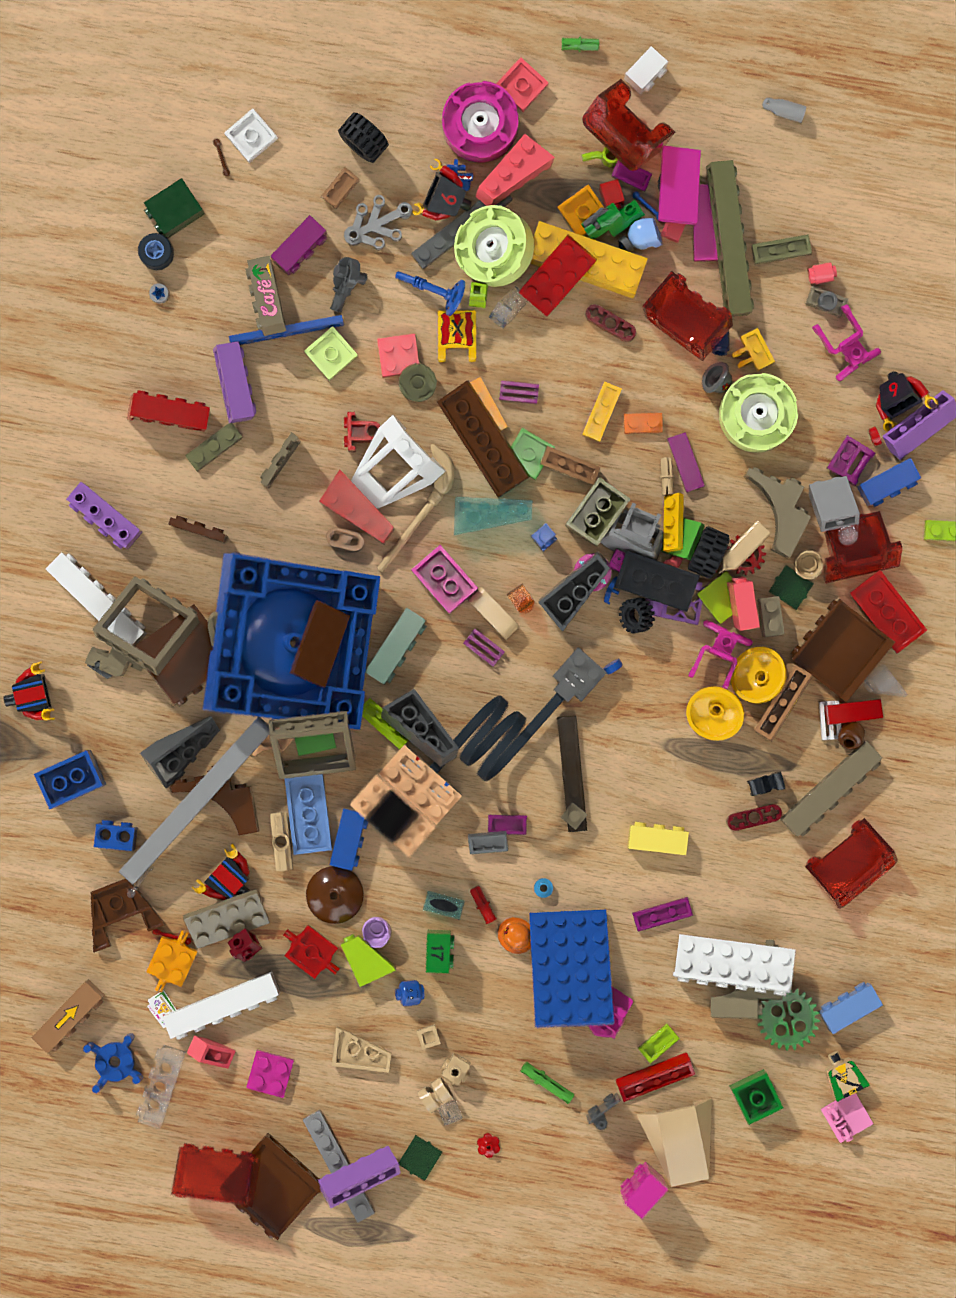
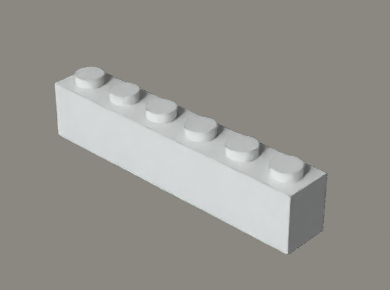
(93, 598)
(220, 1005)

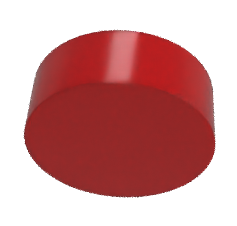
(874, 436)

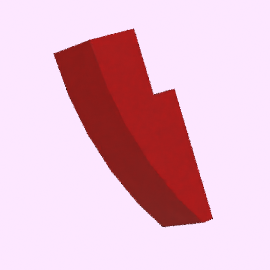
(853, 711)

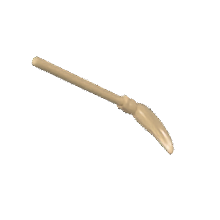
(442, 486)

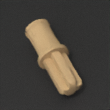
(667, 476)

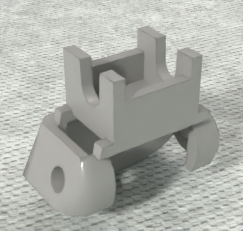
(635, 533)

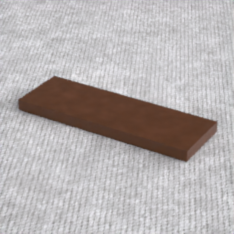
(483, 439)

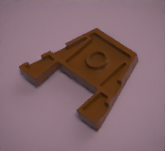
(112, 905)

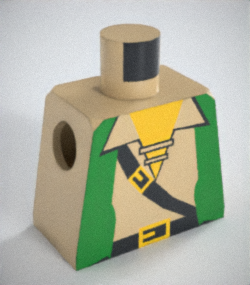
(844, 1077)

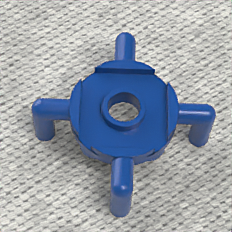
(110, 1072)

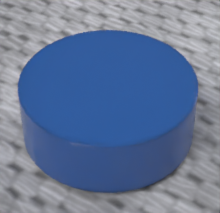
(613, 666)

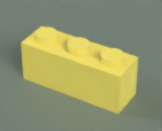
(658, 838)

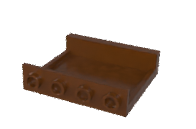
(842, 649)
(188, 666)
(281, 1188)

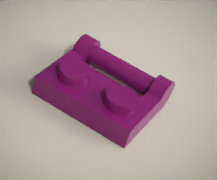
(845, 457)

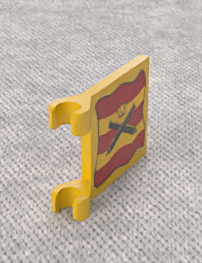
(457, 333)

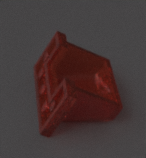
(867, 555)

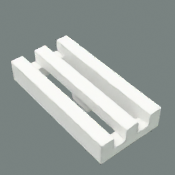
(822, 722)

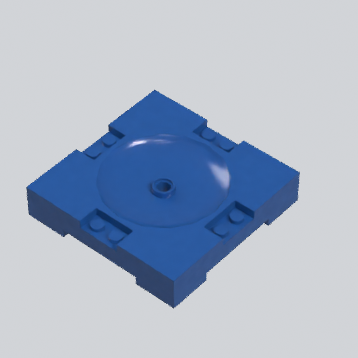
(259, 612)

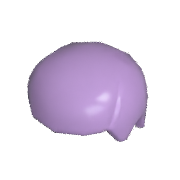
(376, 932)

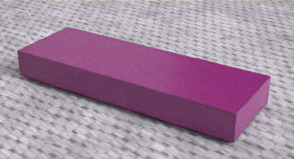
(685, 462)
(662, 914)

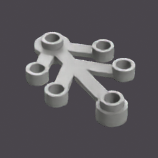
(375, 224)

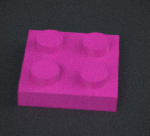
(270, 1073)

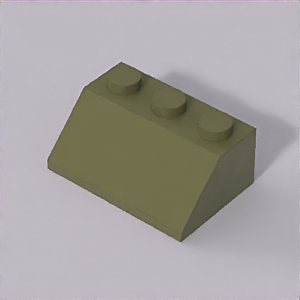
(597, 512)

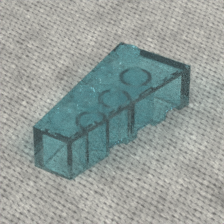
(484, 513)

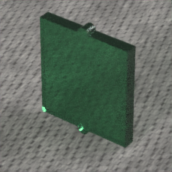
(791, 587)
(420, 1157)

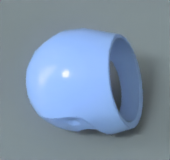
(644, 234)

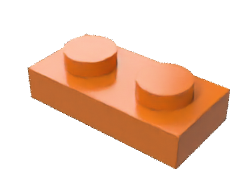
(643, 423)

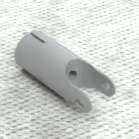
(785, 109)

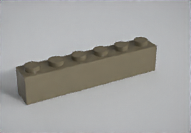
(831, 788)

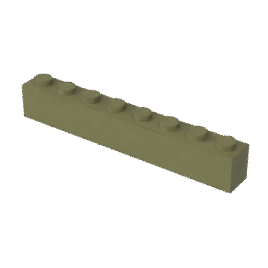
(729, 237)

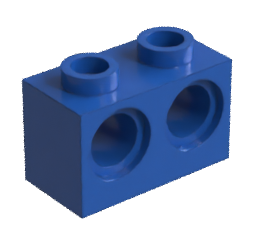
(115, 840)

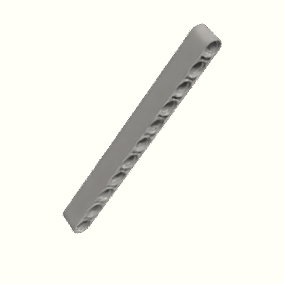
(195, 801)

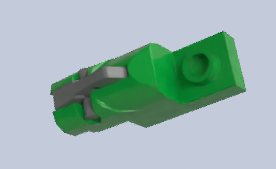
(612, 219)

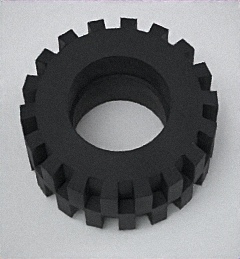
(363, 137)
(709, 552)

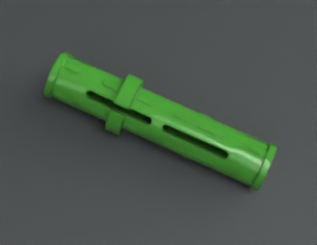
(545, 1081)

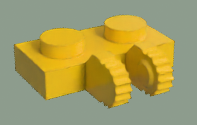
(756, 349)

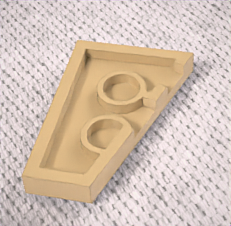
(359, 1053)

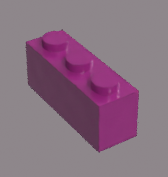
(299, 245)

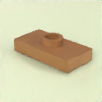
(340, 188)

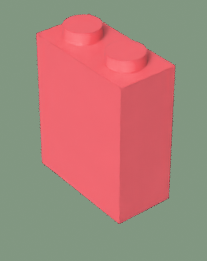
(743, 603)

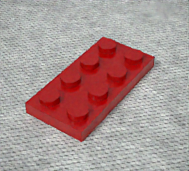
(557, 275)
(888, 610)

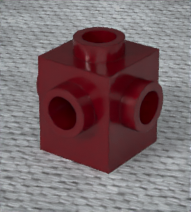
(244, 945)

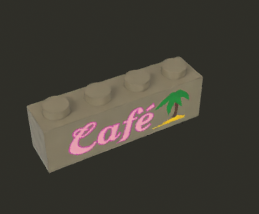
(266, 295)

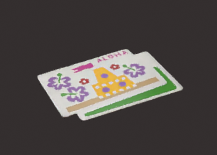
(160, 1005)

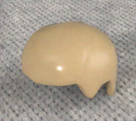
(809, 565)

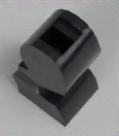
(766, 783)

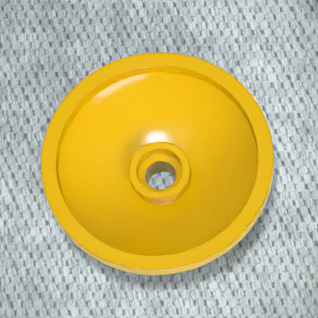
(751, 667)
(715, 723)

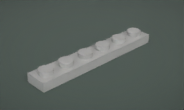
(335, 1160)

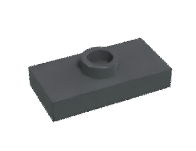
(488, 842)

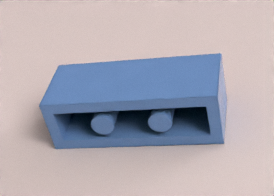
(850, 1007)

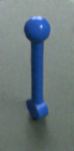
(636, 195)

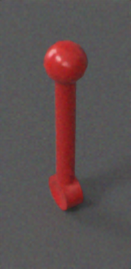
(157, 932)

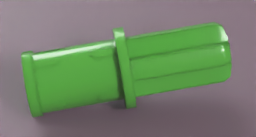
(580, 44)

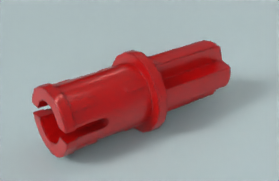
(483, 904)

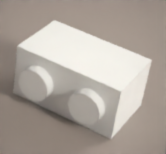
(646, 70)

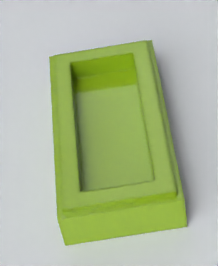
(658, 1043)

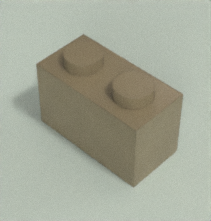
(770, 616)

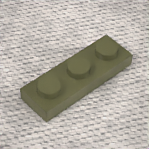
(781, 249)
(214, 446)

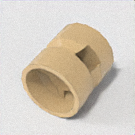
(435, 1095)

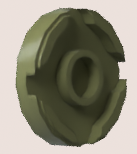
(417, 382)

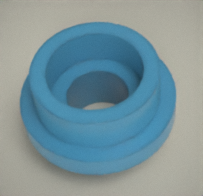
(543, 881)

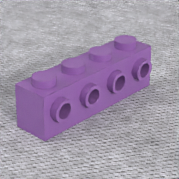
(233, 382)
(920, 425)
(104, 515)
(359, 1176)

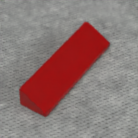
(655, 1077)

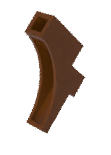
(236, 802)

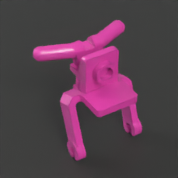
(851, 347)
(722, 648)

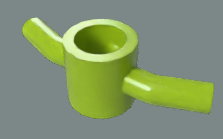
(600, 155)

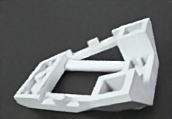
(409, 450)

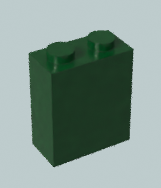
(173, 208)

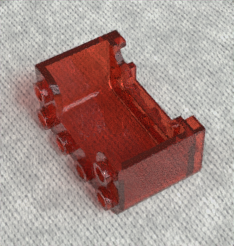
(622, 130)
(687, 316)
(215, 1175)

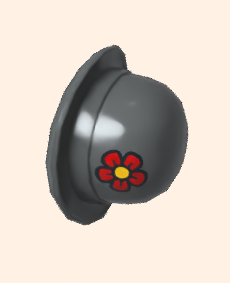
(717, 378)

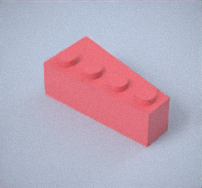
(518, 167)

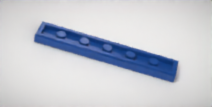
(292, 329)

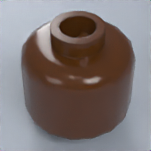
(851, 735)

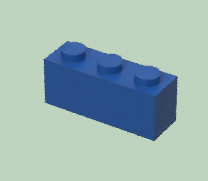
(889, 483)
(348, 840)

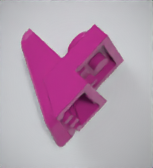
(621, 1006)

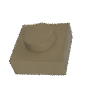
(574, 816)

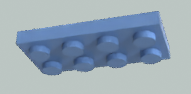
(308, 814)

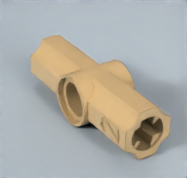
(282, 855)

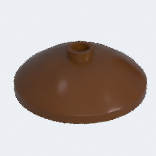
(347, 888)

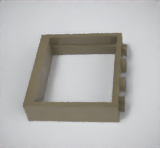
(154, 665)
(312, 726)

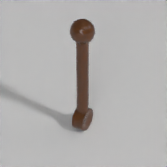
(217, 143)

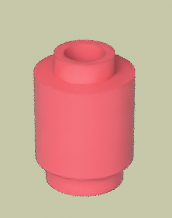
(822, 273)

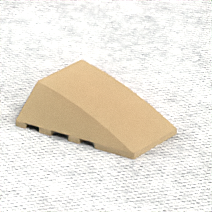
(681, 1140)

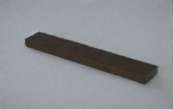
(571, 766)

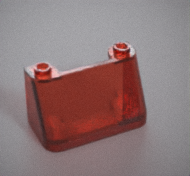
(853, 864)

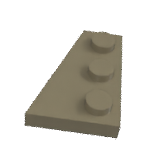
(280, 460)

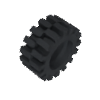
(628, 615)

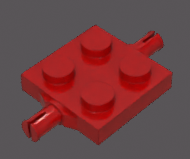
(311, 951)

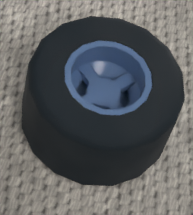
(151, 246)

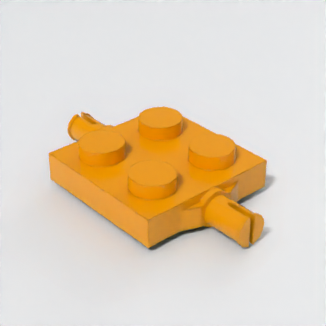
(171, 961)

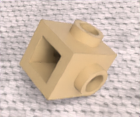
(455, 1062)

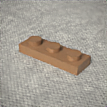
(570, 465)

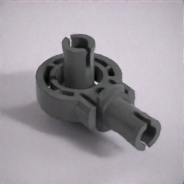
(345, 280)

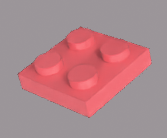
(523, 84)
(397, 353)

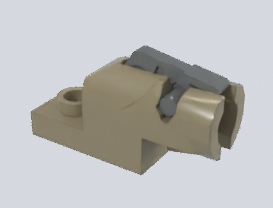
(110, 663)

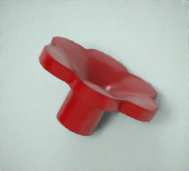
(488, 1140)

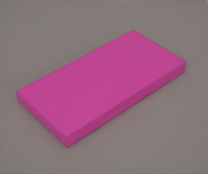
(679, 185)
(703, 232)

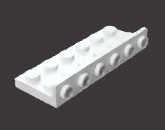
(734, 964)

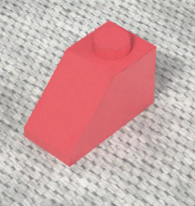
(210, 1052)

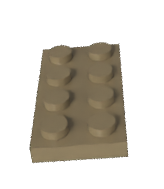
(226, 918)

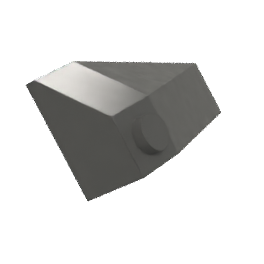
(174, 752)

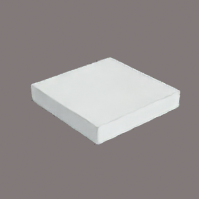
(251, 135)

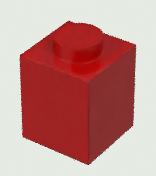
(612, 193)

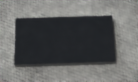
(657, 581)

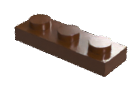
(198, 528)

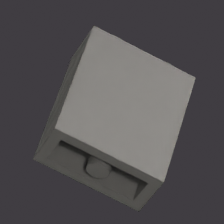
(833, 503)

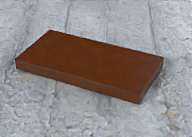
(320, 644)

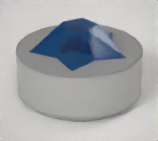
(159, 293)

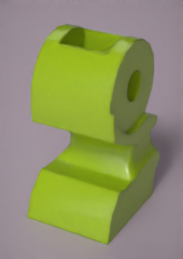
(478, 295)

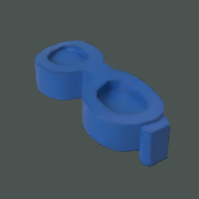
(610, 589)

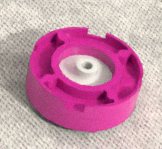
(484, 139)

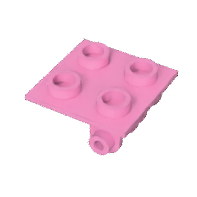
(847, 1117)

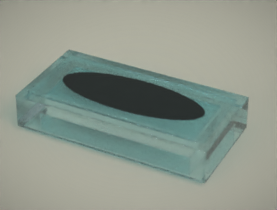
(443, 905)

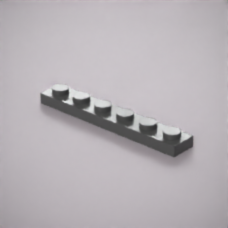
(445, 238)

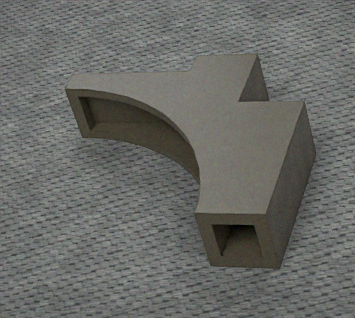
(788, 520)
(742, 1003)

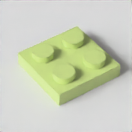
(331, 353)

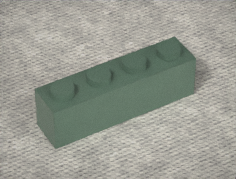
(395, 646)

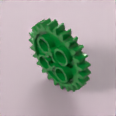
(805, 1014)

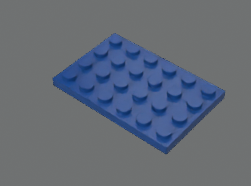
(571, 968)

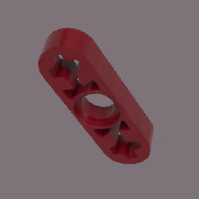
(620, 335)
(769, 819)

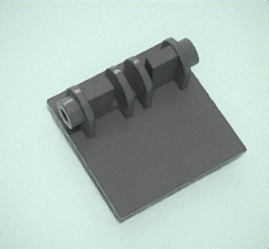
(596, 1113)

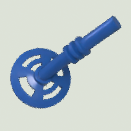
(452, 295)

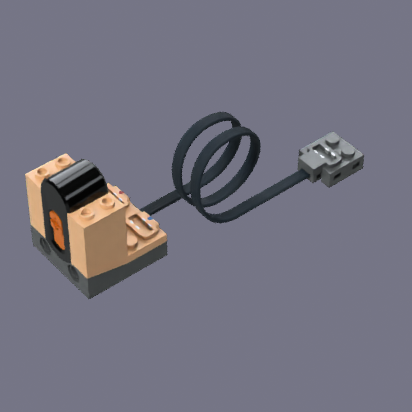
(413, 798)

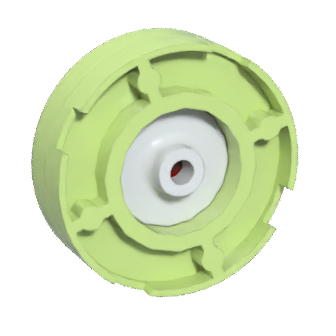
(494, 246)
(762, 394)

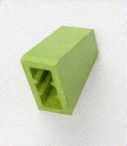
(365, 961)

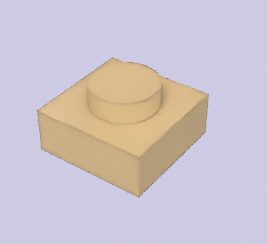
(428, 1037)

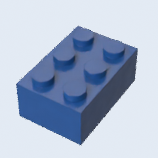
(70, 779)

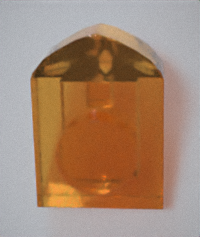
(521, 599)

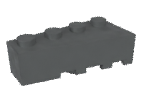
(572, 592)
(421, 727)

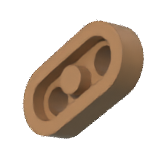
(345, 539)

